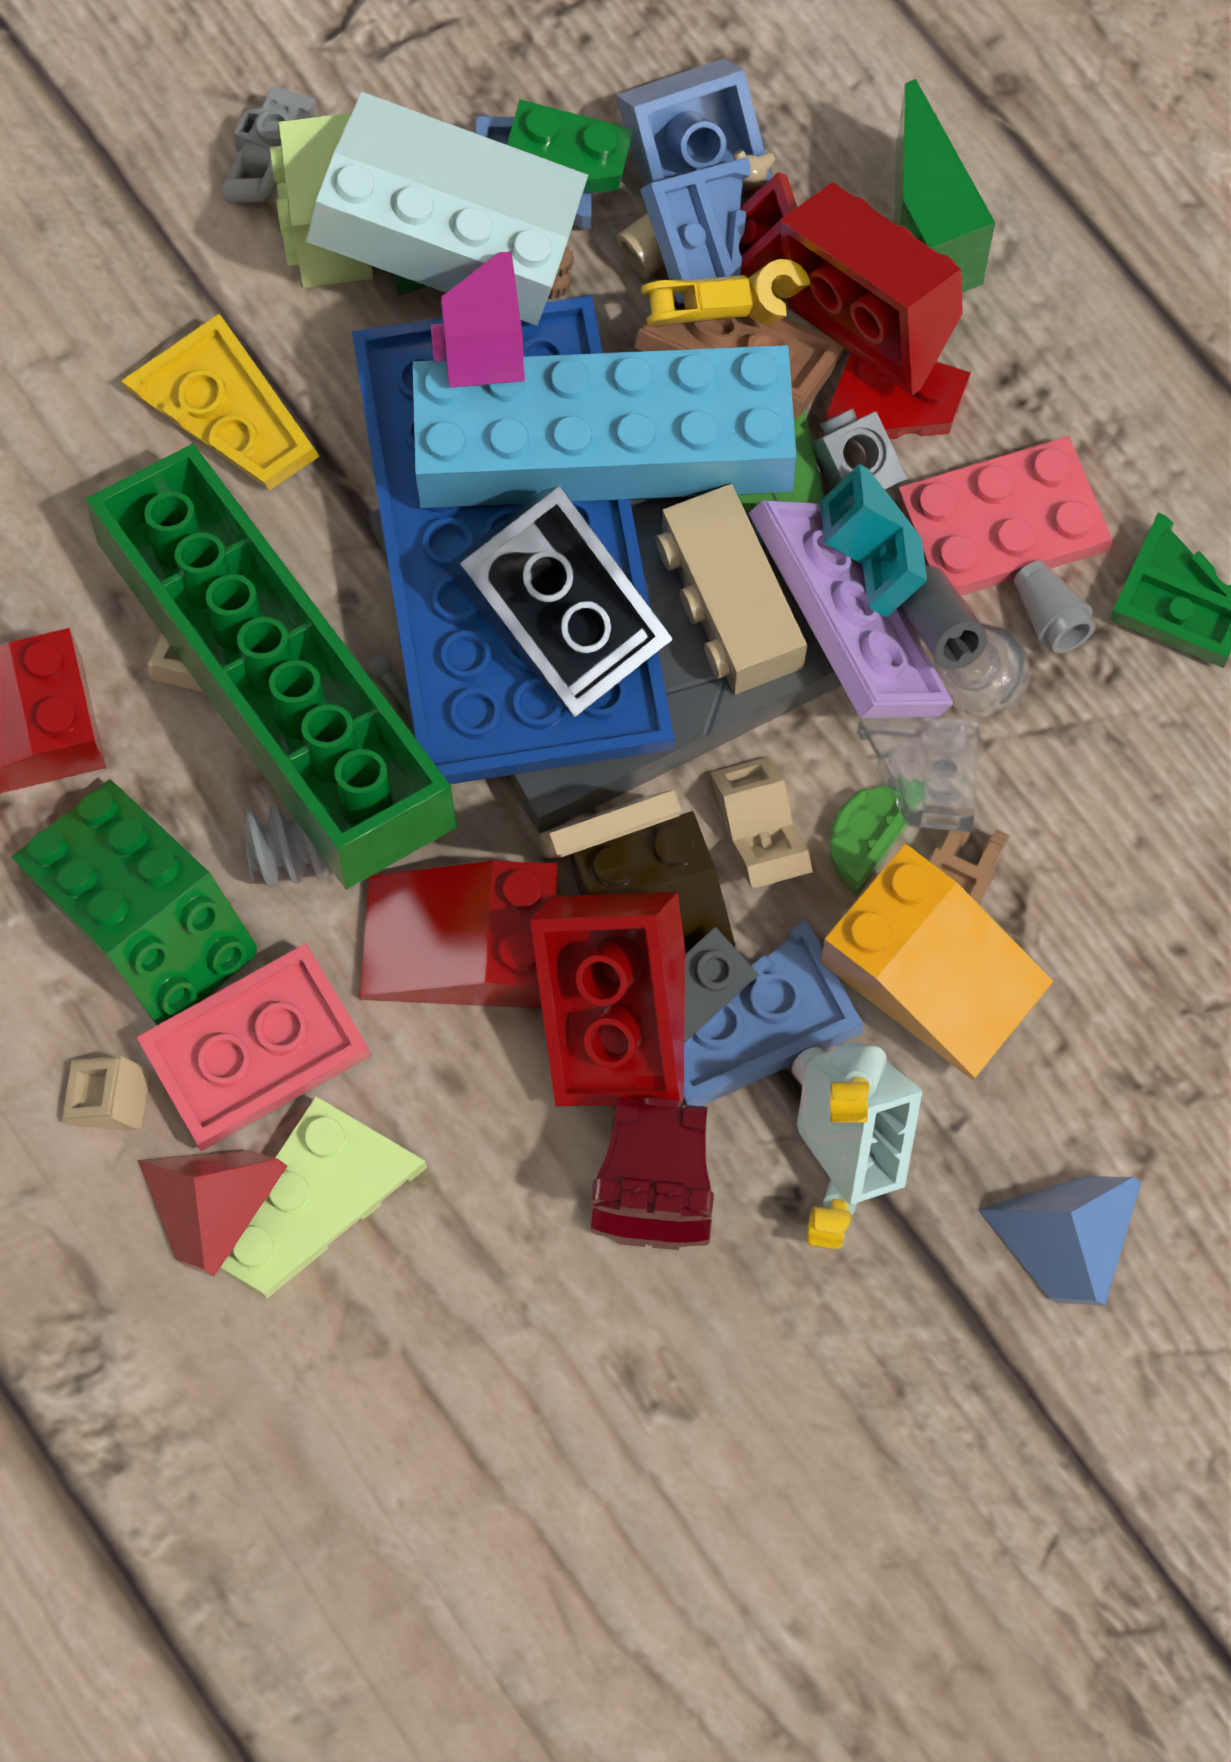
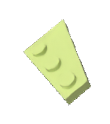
(330, 1182)

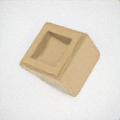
(106, 1093)

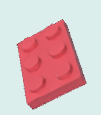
(1006, 514)
(253, 1046)

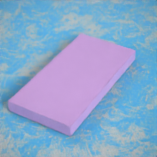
(871, 654)

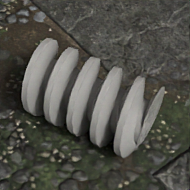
(280, 846)

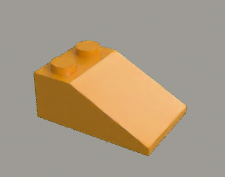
(935, 962)

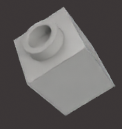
(871, 435)

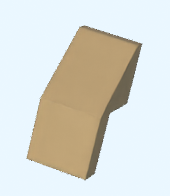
(760, 822)

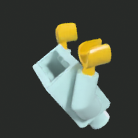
(859, 1126)

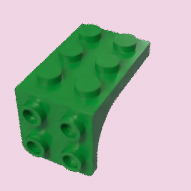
(139, 901)

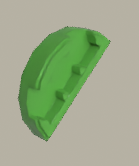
(864, 835)

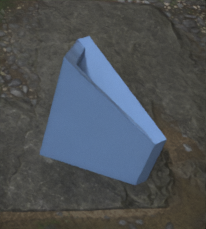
(1069, 1234)

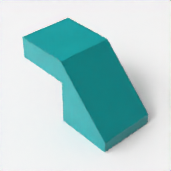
(872, 530)

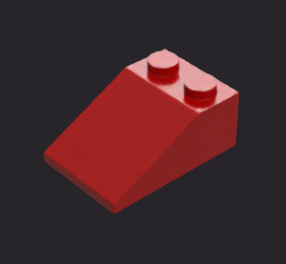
(45, 712)
(456, 934)
(612, 996)

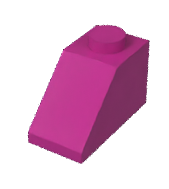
(481, 327)

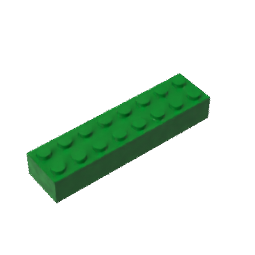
(272, 666)

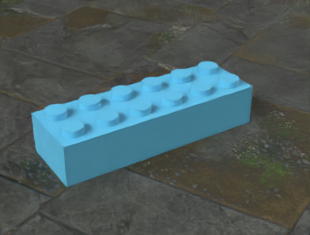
(608, 427)

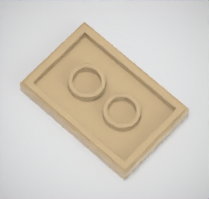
(607, 825)

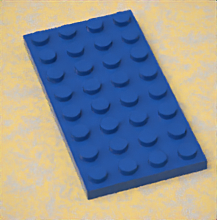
(467, 689)

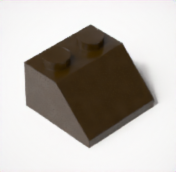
(656, 860)

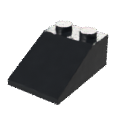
(559, 600)

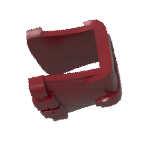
(654, 1176)

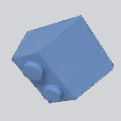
(691, 121)

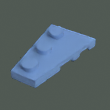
(770, 1022)

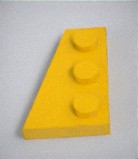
(225, 403)

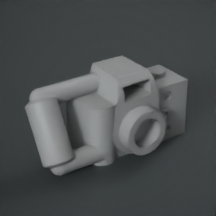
(254, 137)

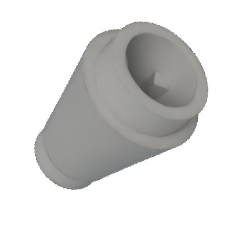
(1054, 608)

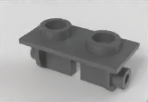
(712, 979)

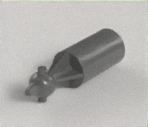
(945, 621)

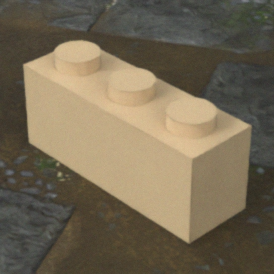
(731, 590)

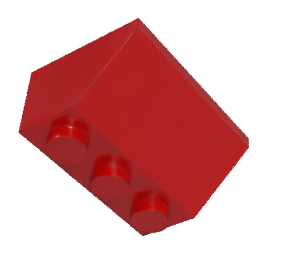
(872, 285)

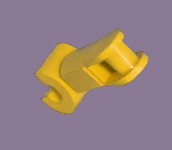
(727, 296)

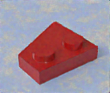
(925, 413)

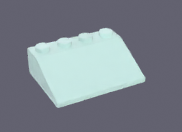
(443, 202)

